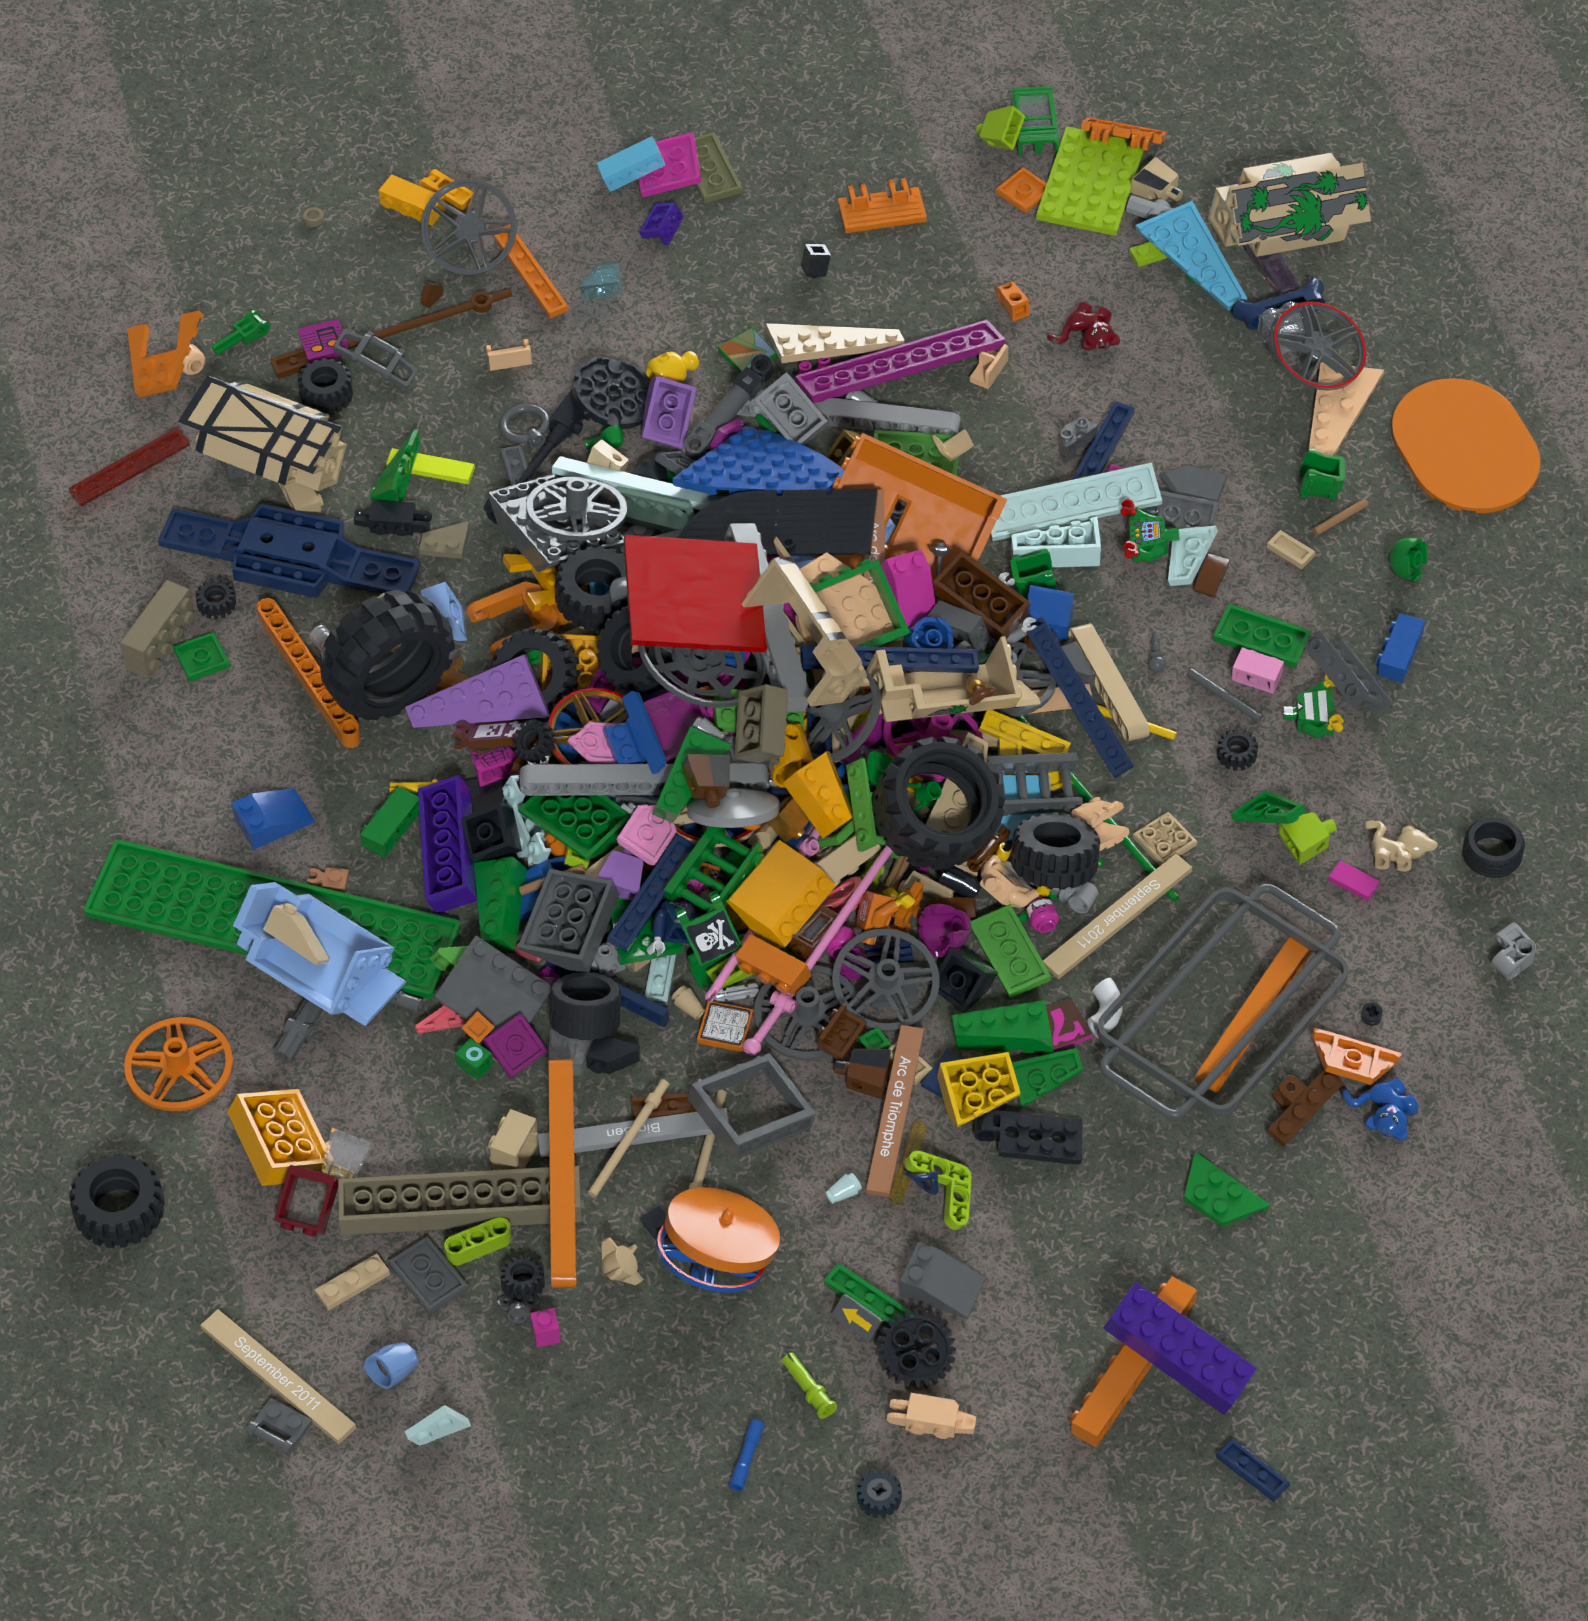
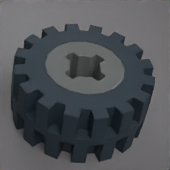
(879, 1502)

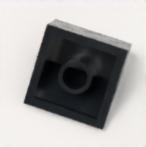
(964, 978)

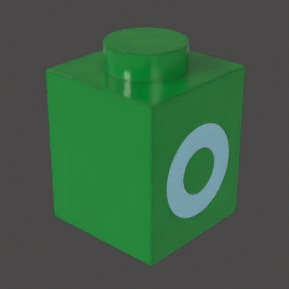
(473, 1059)

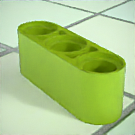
(484, 1232)

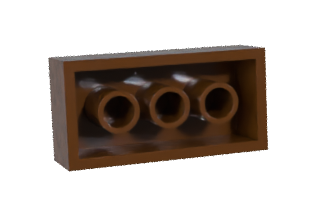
(980, 592)

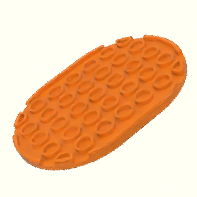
(1465, 445)

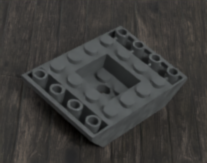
(538, 547)

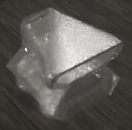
(1267, 322)

